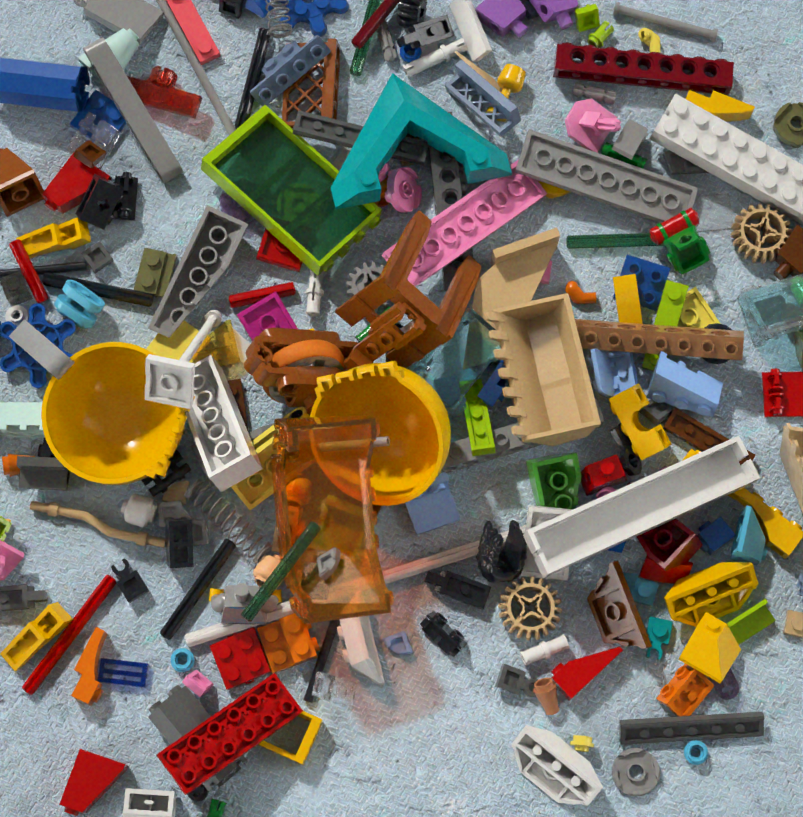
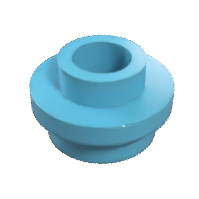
(175, 660)
(702, 749)

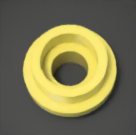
(582, 743)

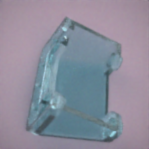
(459, 362)

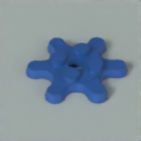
(313, 13)
(20, 358)

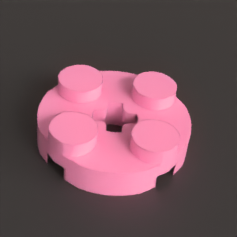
(403, 189)

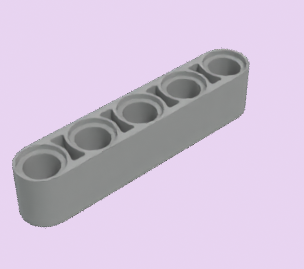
(41, 349)

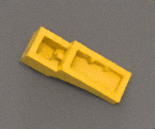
(56, 237)
(36, 635)

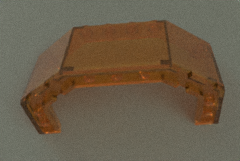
(325, 478)

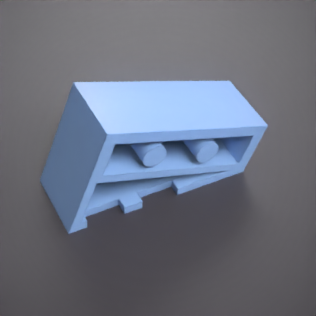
(684, 388)

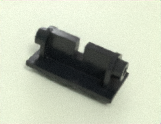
(127, 207)
(450, 638)

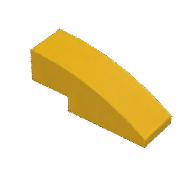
(722, 106)
(627, 299)

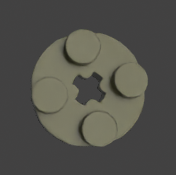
(783, 126)

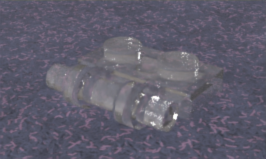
(102, 135)

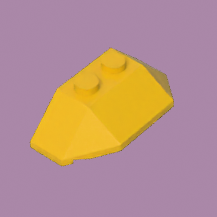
(711, 590)

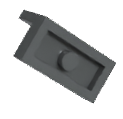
(41, 473)

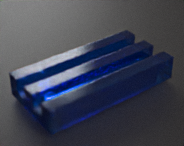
(102, 670)

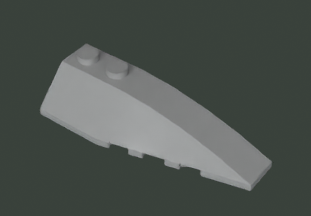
(199, 268)

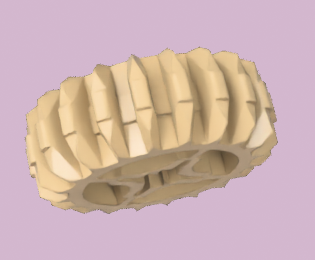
(752, 231)
(538, 615)

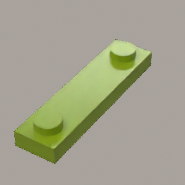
(667, 314)
(478, 422)

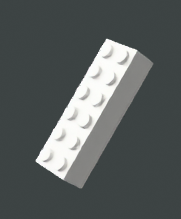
(220, 428)

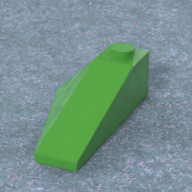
(555, 480)

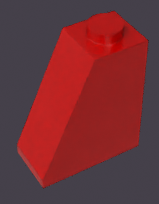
(70, 185)
(89, 781)

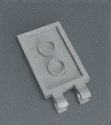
(125, 14)

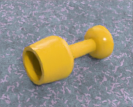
(511, 81)

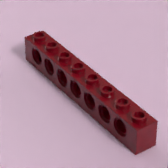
(632, 75)

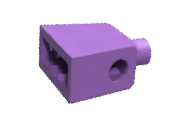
(556, 10)
(503, 16)

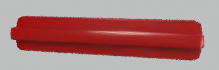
(28, 271)
(254, 296)

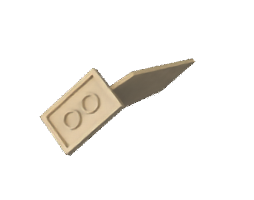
(514, 272)

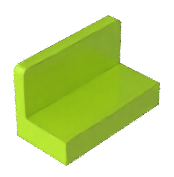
(751, 622)

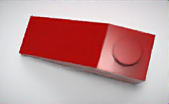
(579, 672)

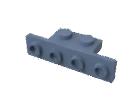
(288, 68)

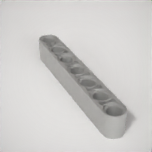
(133, 110)

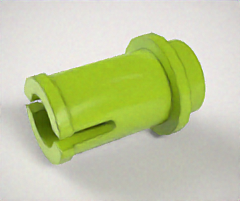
(600, 35)

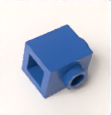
(714, 535)

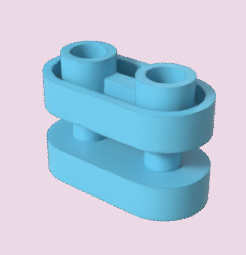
(79, 304)

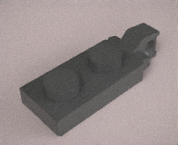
(20, 597)

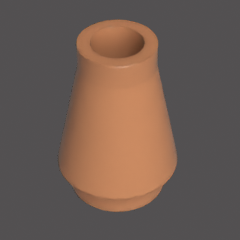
(546, 693)

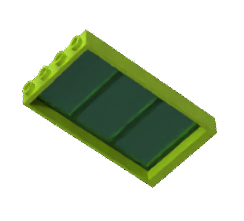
(288, 190)

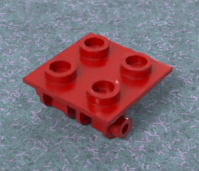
(782, 393)

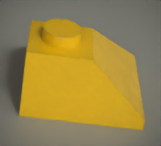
(711, 648)

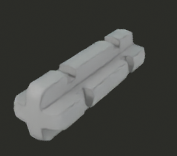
(386, 42)
(595, 93)

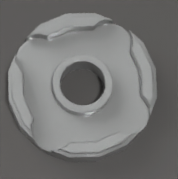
(645, 761)

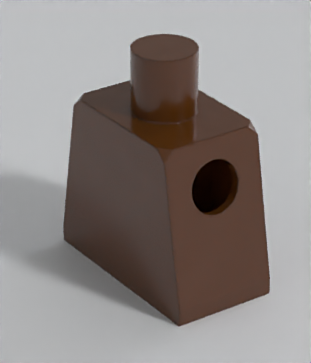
(791, 255)

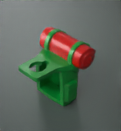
(682, 241)

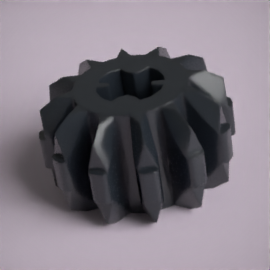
(411, 12)

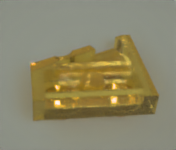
(220, 345)

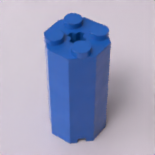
(43, 84)

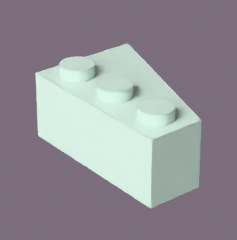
(21, 419)

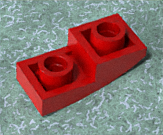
(654, 572)

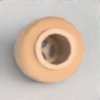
(265, 568)

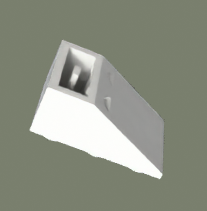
(149, 803)

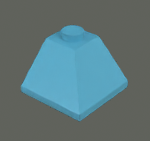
(748, 539)

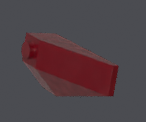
(670, 544)

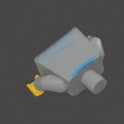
(235, 600)

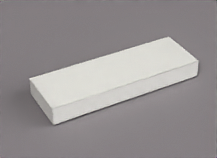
(470, 29)

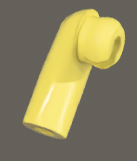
(651, 39)

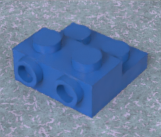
(492, 389)

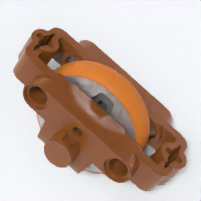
(292, 359)

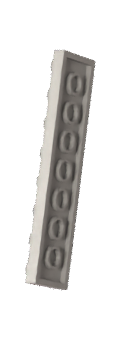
(603, 178)

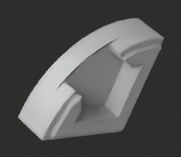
(328, 563)

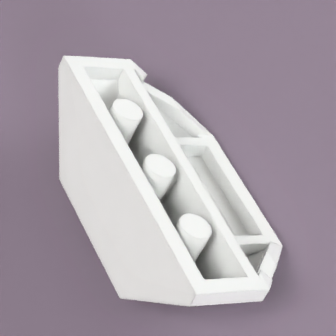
(361, 648)
(555, 767)

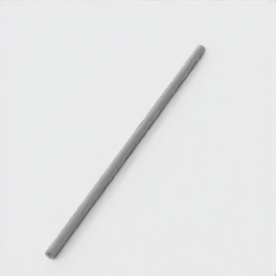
(196, 66)

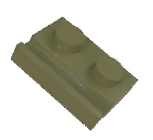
(155, 272)

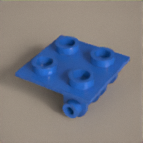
(650, 280)

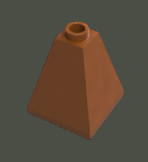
(17, 183)

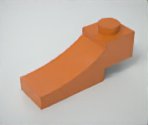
(88, 688)

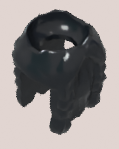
(509, 560)

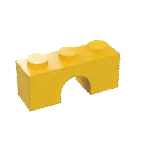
(644, 440)

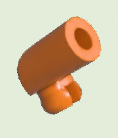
(578, 296)

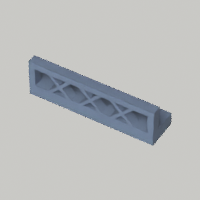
(486, 91)

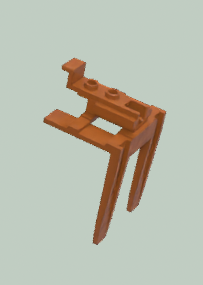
(429, 323)

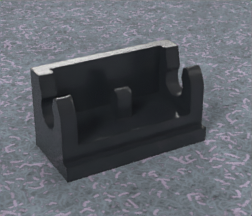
(179, 542)

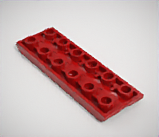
(229, 734)

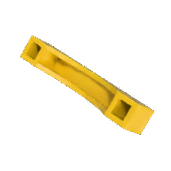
(779, 533)

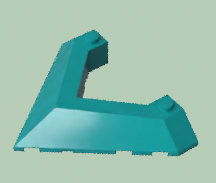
(395, 115)

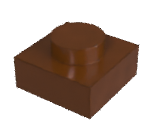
(89, 154)

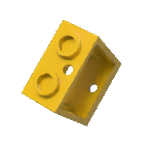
(306, 744)

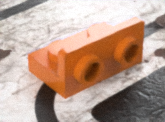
(685, 691)

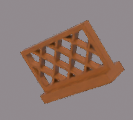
(330, 86)

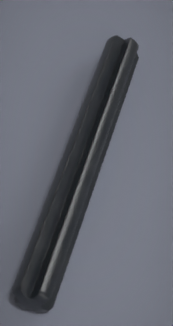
(253, 76)
(102, 290)
(197, 589)

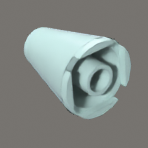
(122, 45)

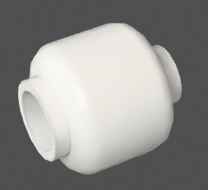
(139, 510)

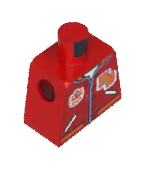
(602, 474)

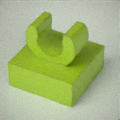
(587, 17)

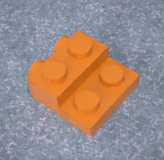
(288, 643)

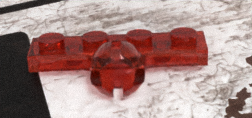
(161, 94)

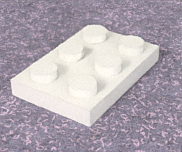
(535, 516)

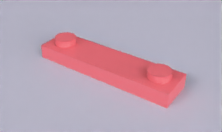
(194, 30)

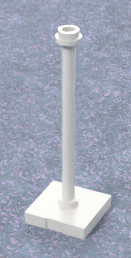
(172, 380)

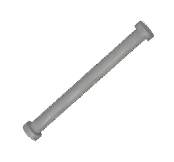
(663, 21)

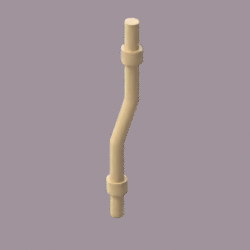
(141, 538)

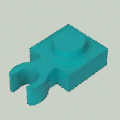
(658, 633)

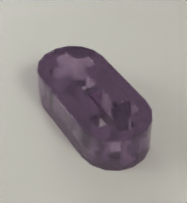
(730, 680)

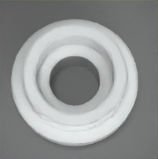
(16, 309)

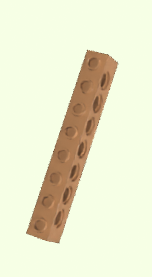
(658, 338)

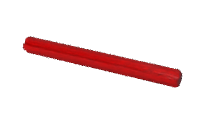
(69, 634)

